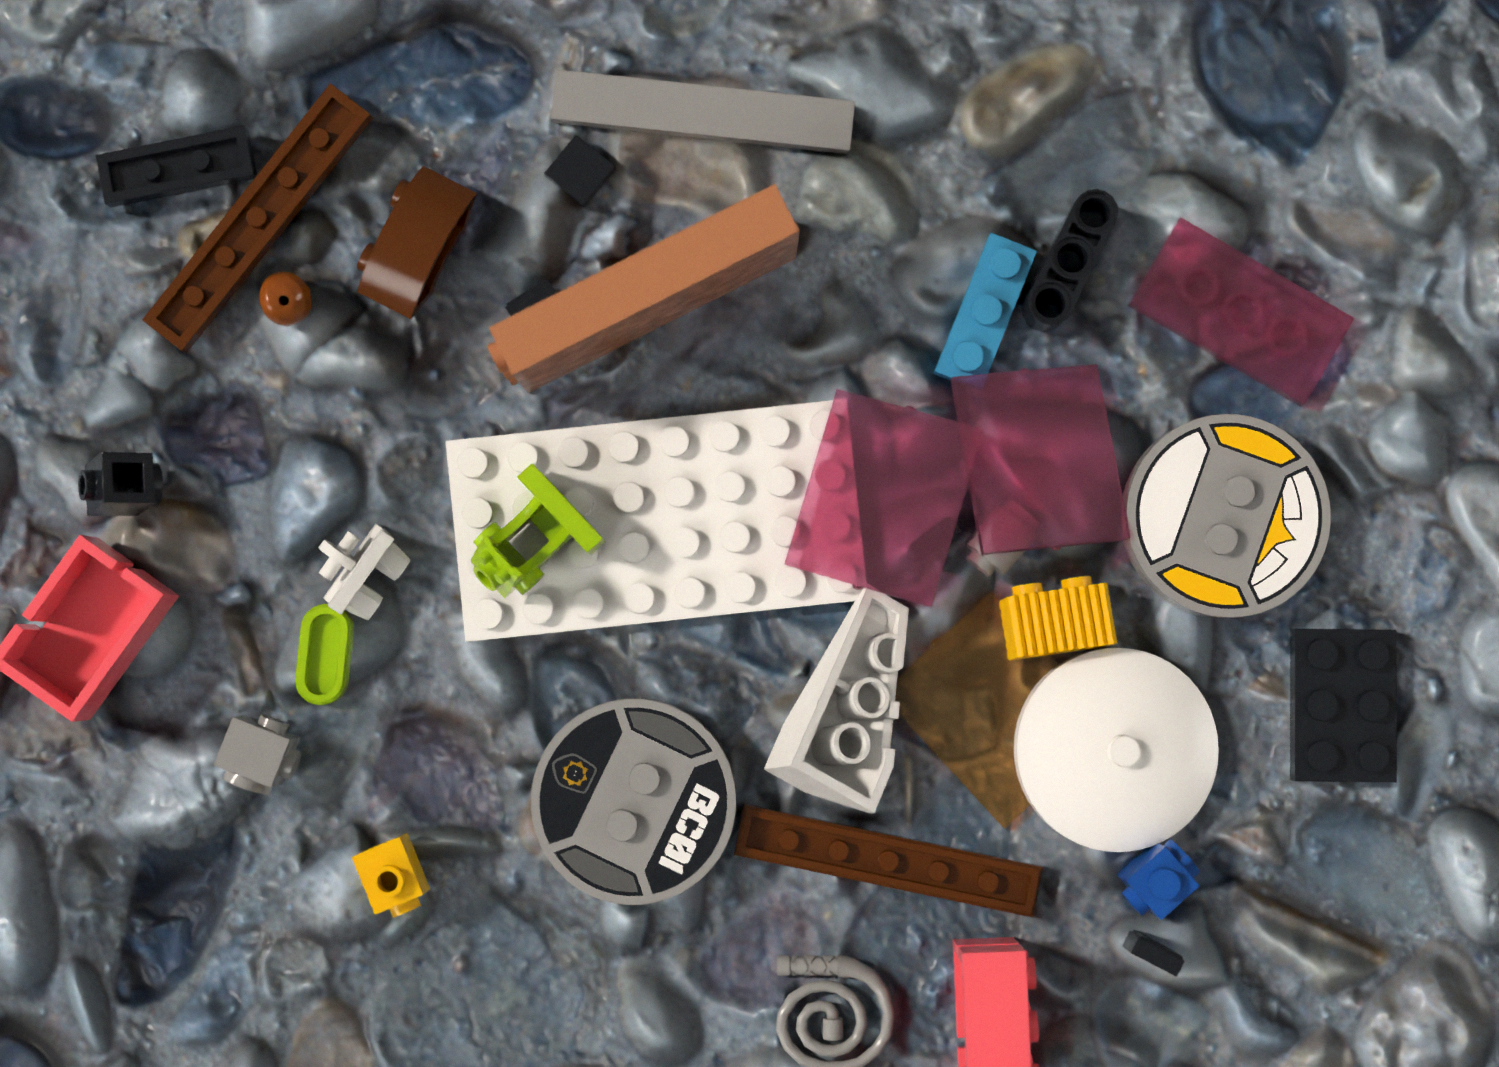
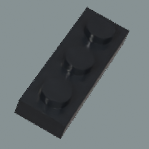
(176, 166)

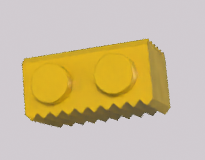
(1057, 620)

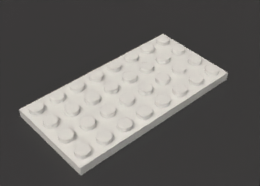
(687, 511)

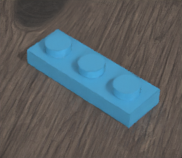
(985, 308)

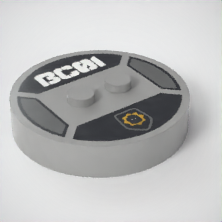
(633, 801)

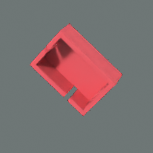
(94, 628)
(993, 1002)

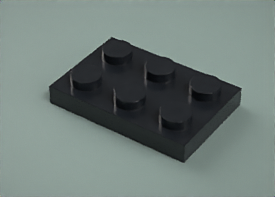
(1343, 705)

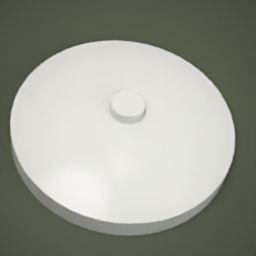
(1116, 749)

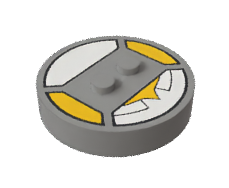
(1226, 516)

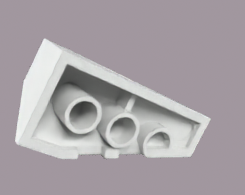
(843, 720)

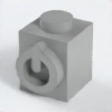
(258, 753)

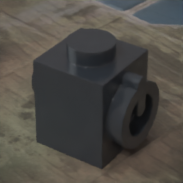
(120, 484)

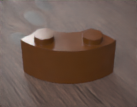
(415, 241)

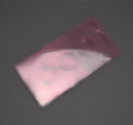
(1241, 312)

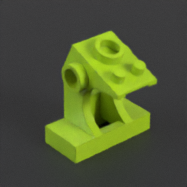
(502, 566)

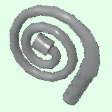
(832, 1024)

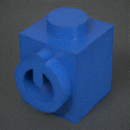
(1159, 879)

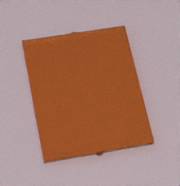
(967, 705)

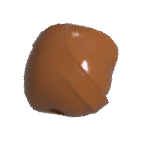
(288, 285)

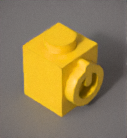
(392, 876)

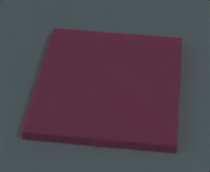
(1043, 460)
(884, 497)

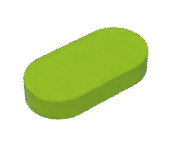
(324, 655)

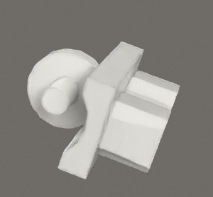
(349, 589)

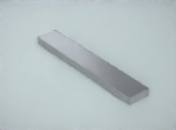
(702, 111)

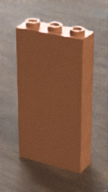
(645, 291)

